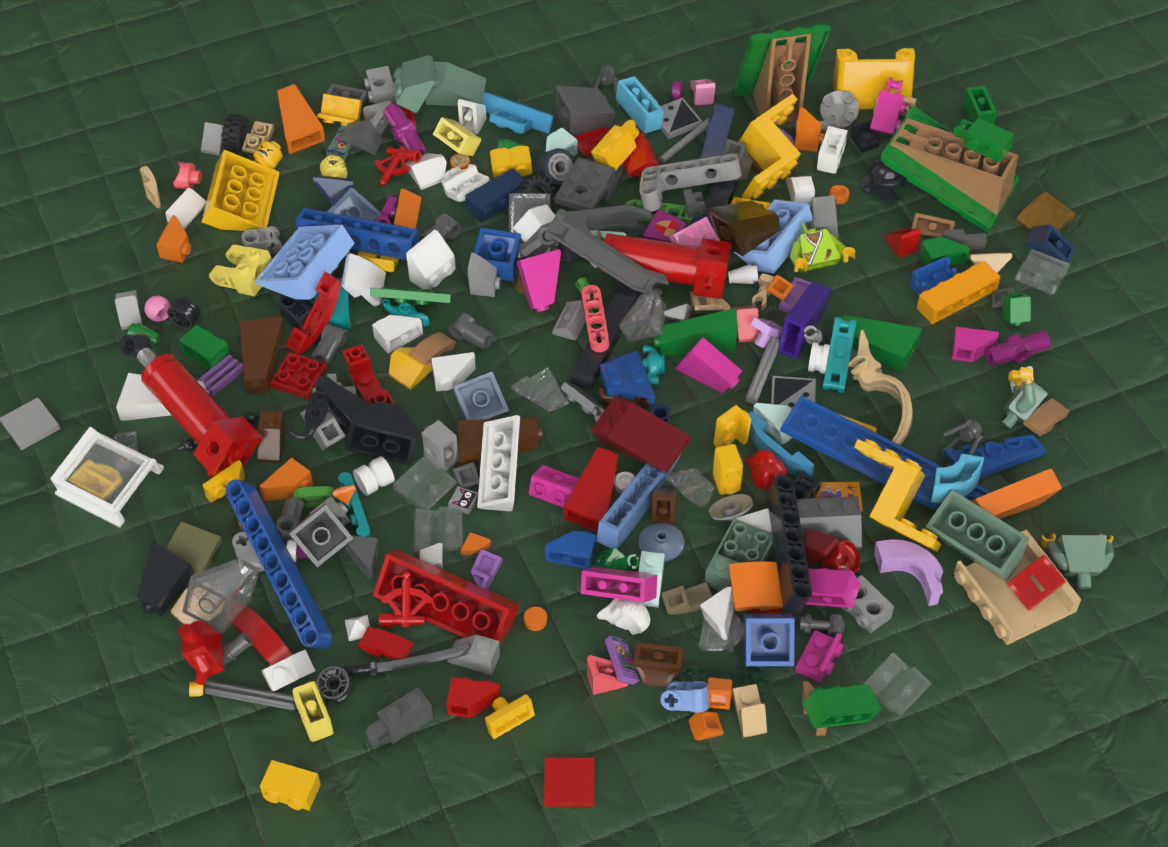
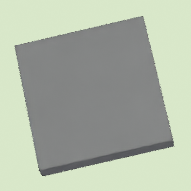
(29, 423)

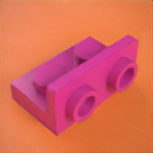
(552, 485)
(818, 656)

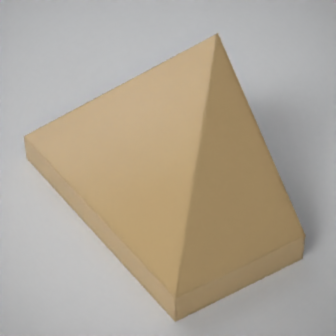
(994, 260)

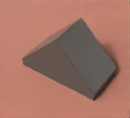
(362, 135)
(364, 553)

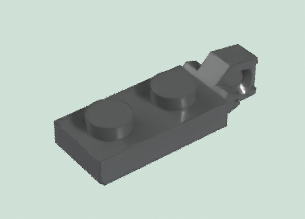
(588, 403)

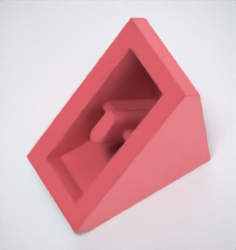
(745, 330)
(602, 675)

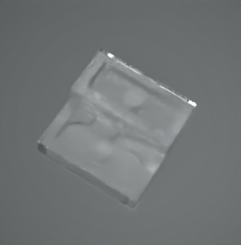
(1042, 272)
(424, 484)
(438, 527)
(897, 684)

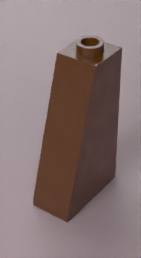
(260, 350)
(471, 435)

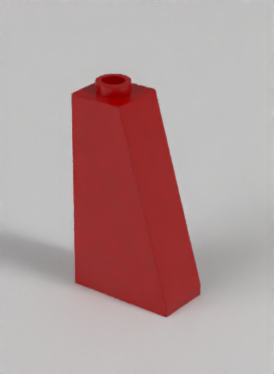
(593, 491)

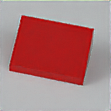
(641, 157)

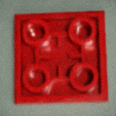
(298, 375)

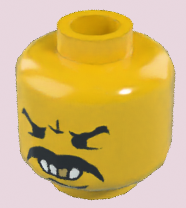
(268, 154)

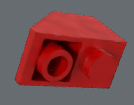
(471, 697)

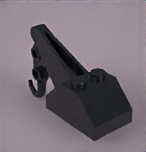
(373, 429)

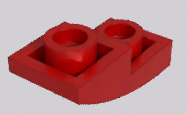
(386, 643)

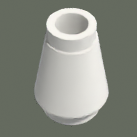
(744, 275)

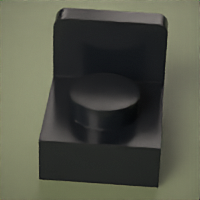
(863, 136)

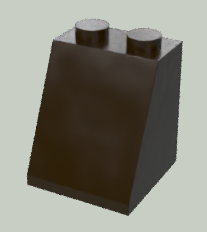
(744, 225)

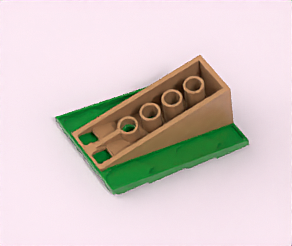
(780, 66)
(947, 170)

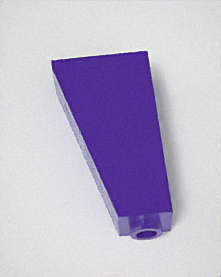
(803, 314)

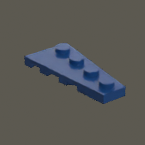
(1001, 455)

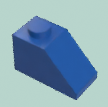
(572, 549)

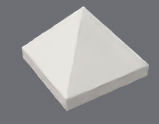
(356, 627)

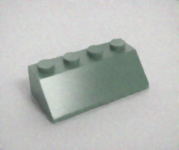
(978, 535)

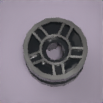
(183, 312)
(325, 684)

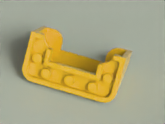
(870, 76)

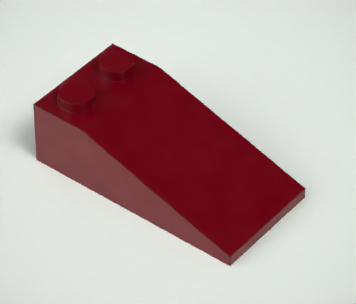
(640, 434)

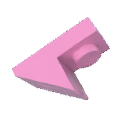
(703, 91)

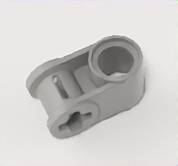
(261, 239)
(245, 550)

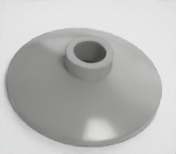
(731, 507)

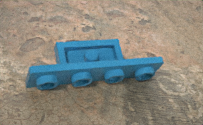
(516, 115)

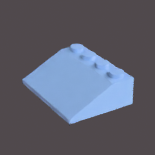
(304, 259)

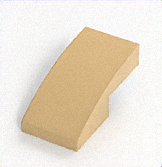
(150, 186)

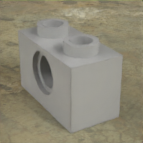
(380, 85)
(440, 446)

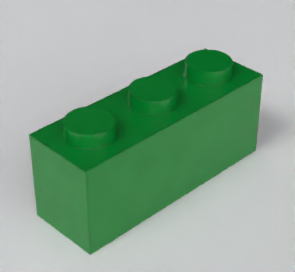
(841, 705)

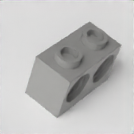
(870, 601)

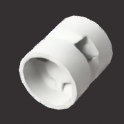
(376, 474)

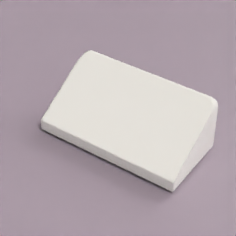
(186, 207)

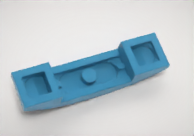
(793, 463)

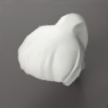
(626, 615)

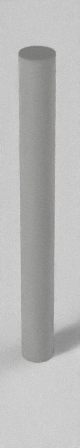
(683, 142)

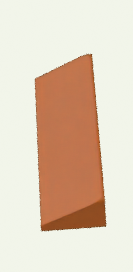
(407, 209)

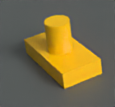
(508, 715)

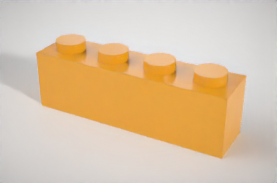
(958, 292)

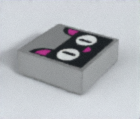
(463, 499)

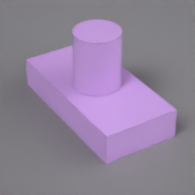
(767, 330)

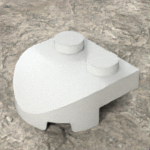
(461, 182)

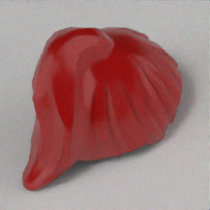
(765, 468)
(842, 556)

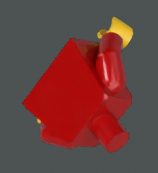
(203, 651)

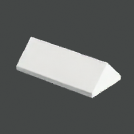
(498, 464)

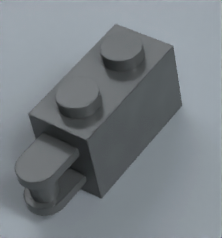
(400, 718)

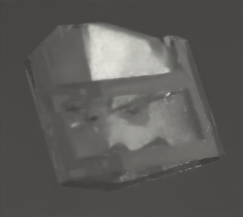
(692, 486)

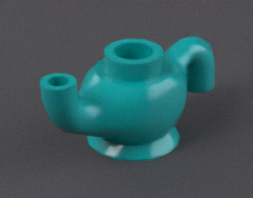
(405, 310)
(653, 364)

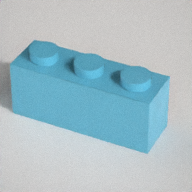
(639, 104)

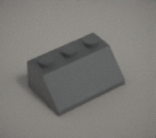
(832, 516)

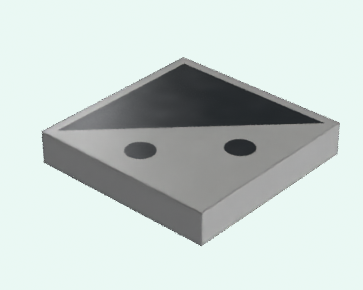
(678, 118)
(789, 389)

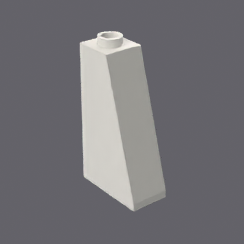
(139, 402)

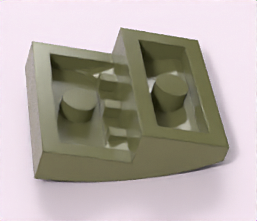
(194, 546)

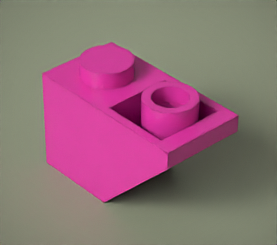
(971, 343)

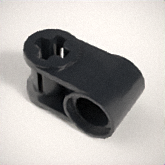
(293, 310)
(806, 486)

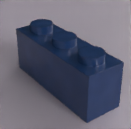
(493, 195)

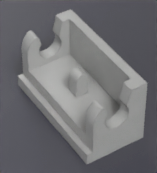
(825, 214)

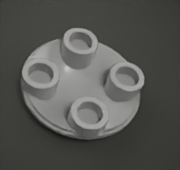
(840, 108)

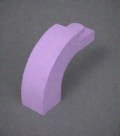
(914, 559)

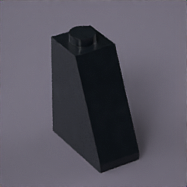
(162, 580)

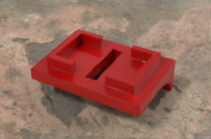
(1027, 590)

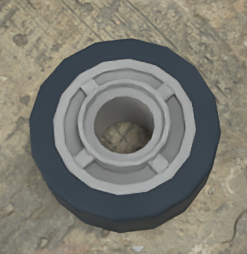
(547, 163)

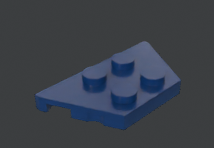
(627, 378)

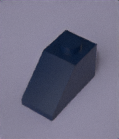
(1050, 242)

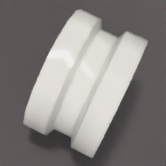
(818, 357)

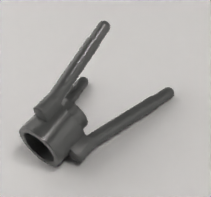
(606, 77)
(969, 432)

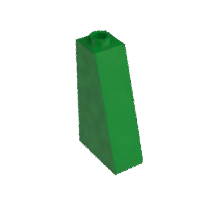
(682, 336)
(887, 341)

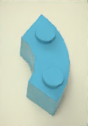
(960, 477)

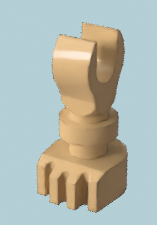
(764, 282)

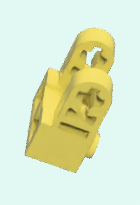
(249, 266)

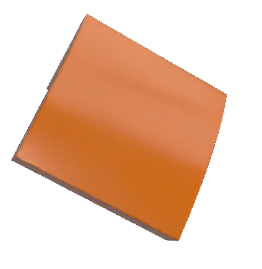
(756, 586)

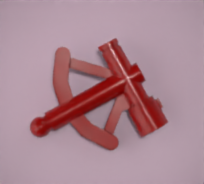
(398, 155)
(405, 616)

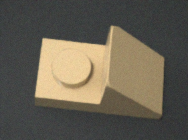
(750, 710)

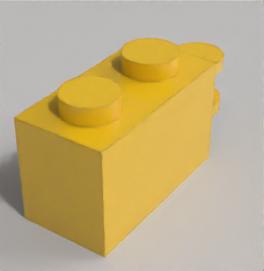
(616, 145)

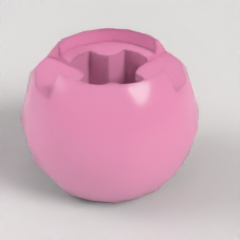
(156, 308)

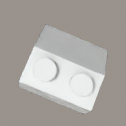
(430, 261)

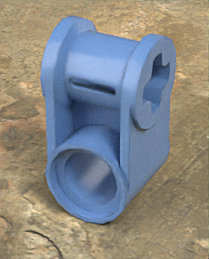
(687, 696)

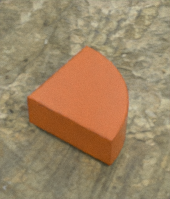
(474, 544)

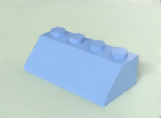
(773, 251)

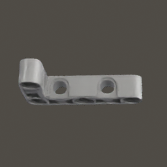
(688, 174)

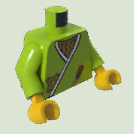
(817, 249)

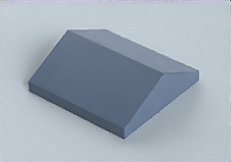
(356, 206)
(480, 398)

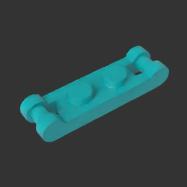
(839, 354)
(358, 517)

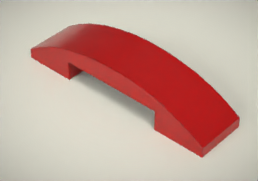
(318, 316)
(262, 636)

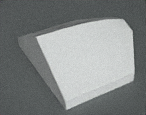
(428, 170)

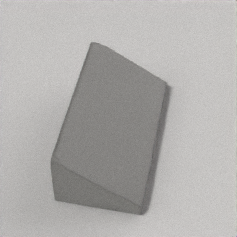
(679, 313)
(571, 320)

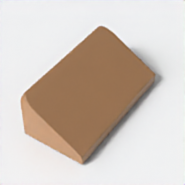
(931, 226)

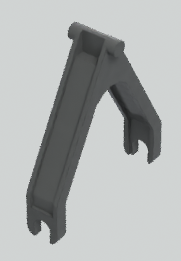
(574, 232)

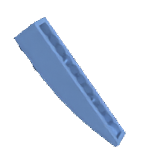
(630, 506)

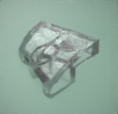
(542, 390)

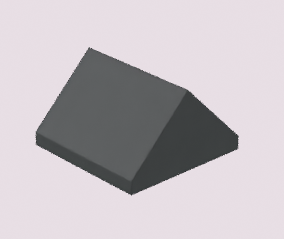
(321, 535)

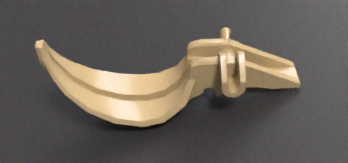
(871, 378)

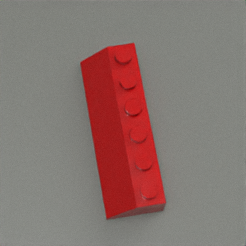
(456, 603)

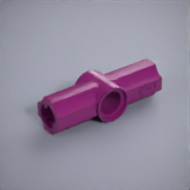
(403, 128)
(1017, 348)

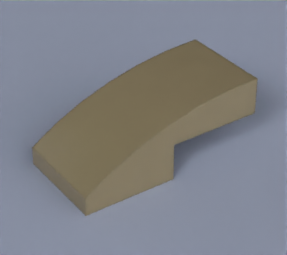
(686, 600)

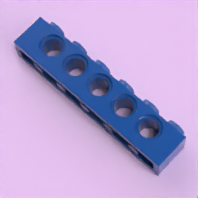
(366, 234)

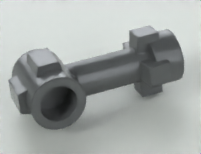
(834, 624)

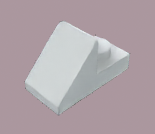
(288, 670)

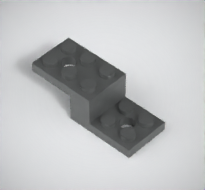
(588, 184)

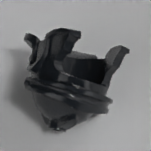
(881, 181)

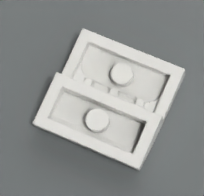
(361, 276)

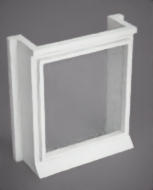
(102, 475)

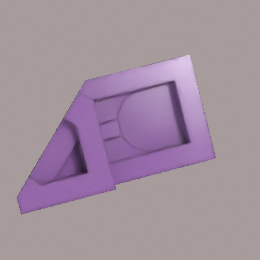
(485, 568)

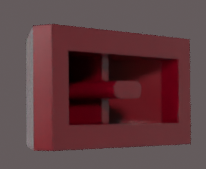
(817, 545)

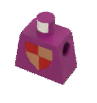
(663, 226)

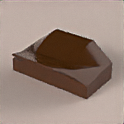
(658, 663)

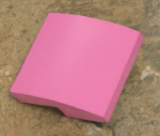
(694, 233)

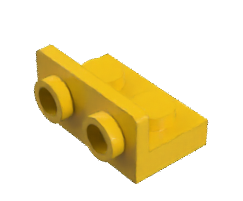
(340, 109)
(732, 425)

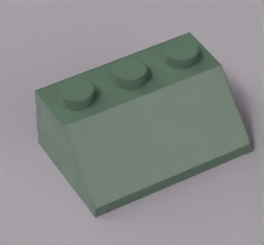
(414, 82)

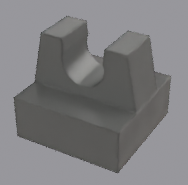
(692, 202)

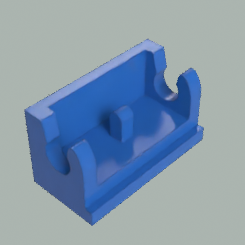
(931, 275)

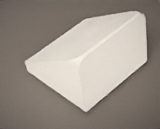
(433, 555)

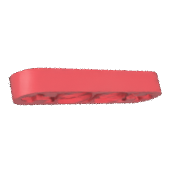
(595, 318)

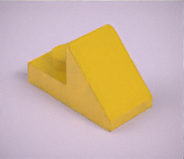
(216, 486)

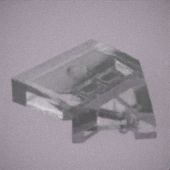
(712, 641)

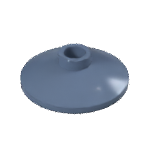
(670, 546)

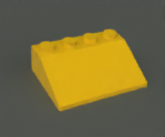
(240, 194)

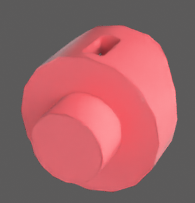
(187, 176)

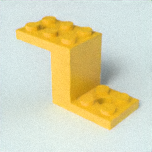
(770, 148)
(898, 493)

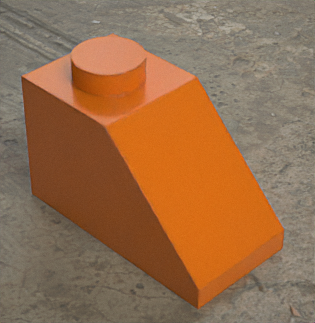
(808, 132)
(174, 242)
(285, 481)

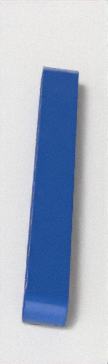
(278, 565)

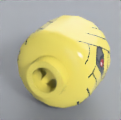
(333, 166)

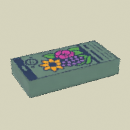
(339, 147)

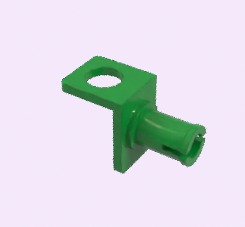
(616, 560)

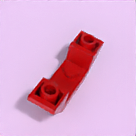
(363, 376)

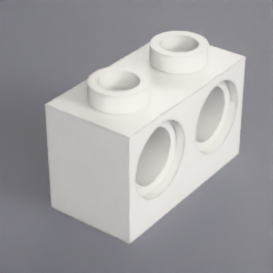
(832, 150)

